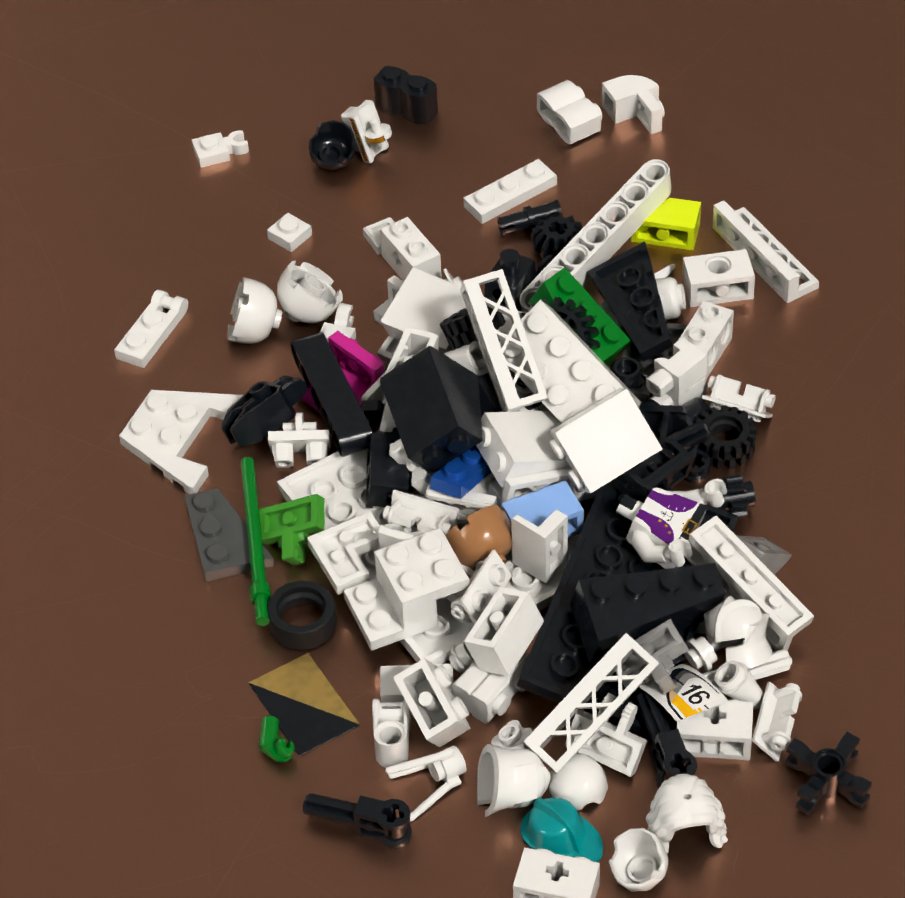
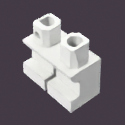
(680, 377)

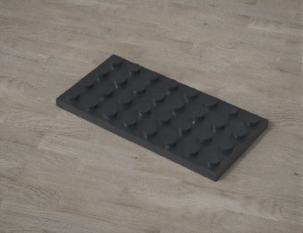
(602, 550)

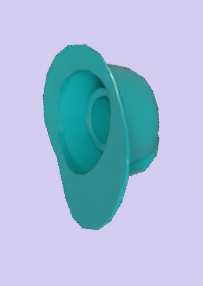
(561, 829)

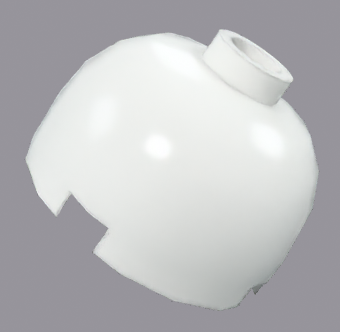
(307, 293)
(253, 313)

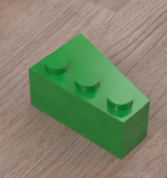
(566, 287)

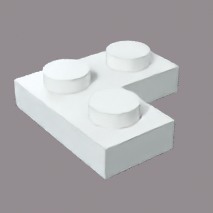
(339, 550)

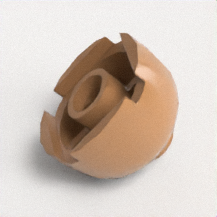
(486, 531)

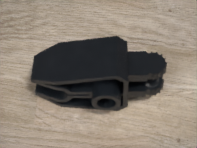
(262, 410)

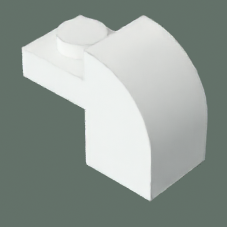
(633, 97)

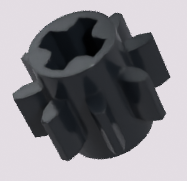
(739, 495)

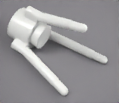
(443, 766)

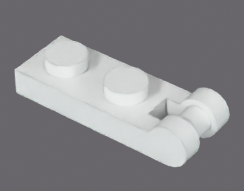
(151, 329)

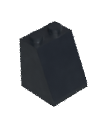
(434, 407)

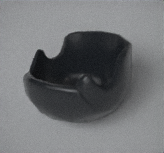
(332, 145)

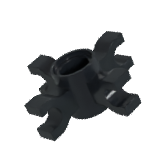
(823, 784)

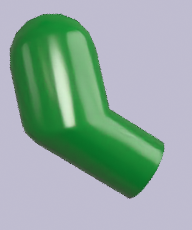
(271, 744)

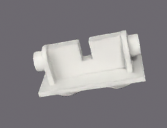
(753, 401)
(418, 511)
(484, 583)
(775, 719)

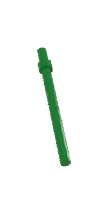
(259, 589)

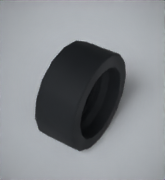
(308, 635)

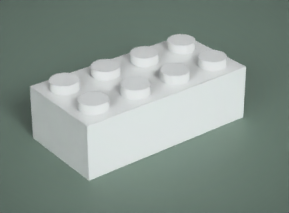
(566, 364)

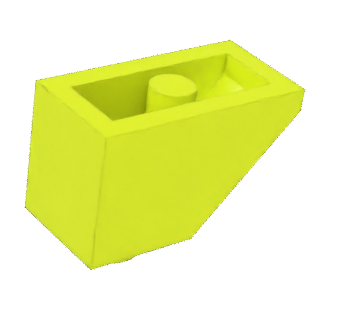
(671, 225)

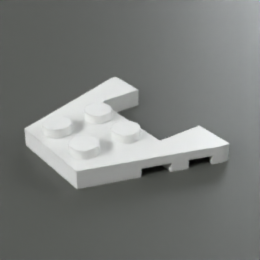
(168, 426)

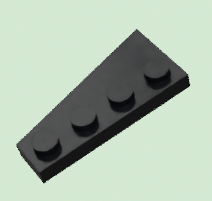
(634, 299)

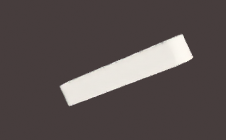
(609, 227)

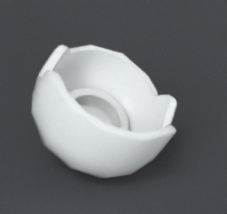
(579, 782)
(638, 860)

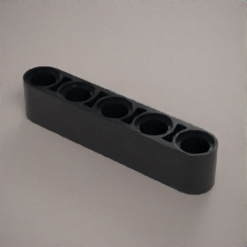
(331, 394)

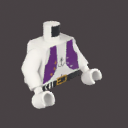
(667, 519)

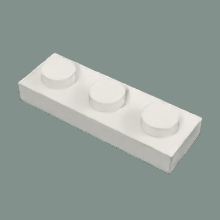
(510, 191)

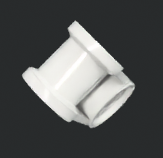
(391, 732)

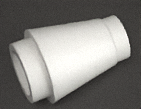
(738, 683)

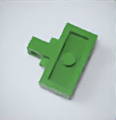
(291, 525)

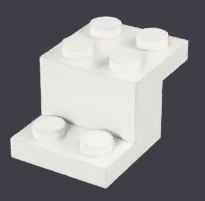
(406, 588)

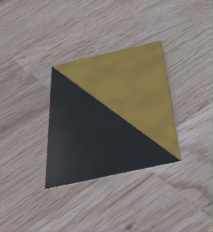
(304, 703)

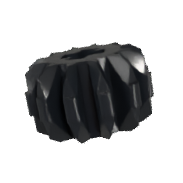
(553, 234)

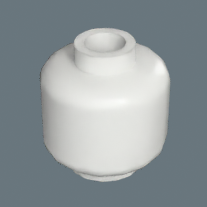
(671, 296)

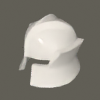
(735, 624)
(510, 778)

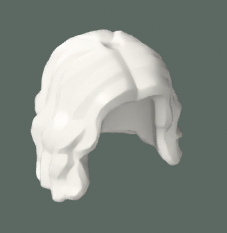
(686, 803)

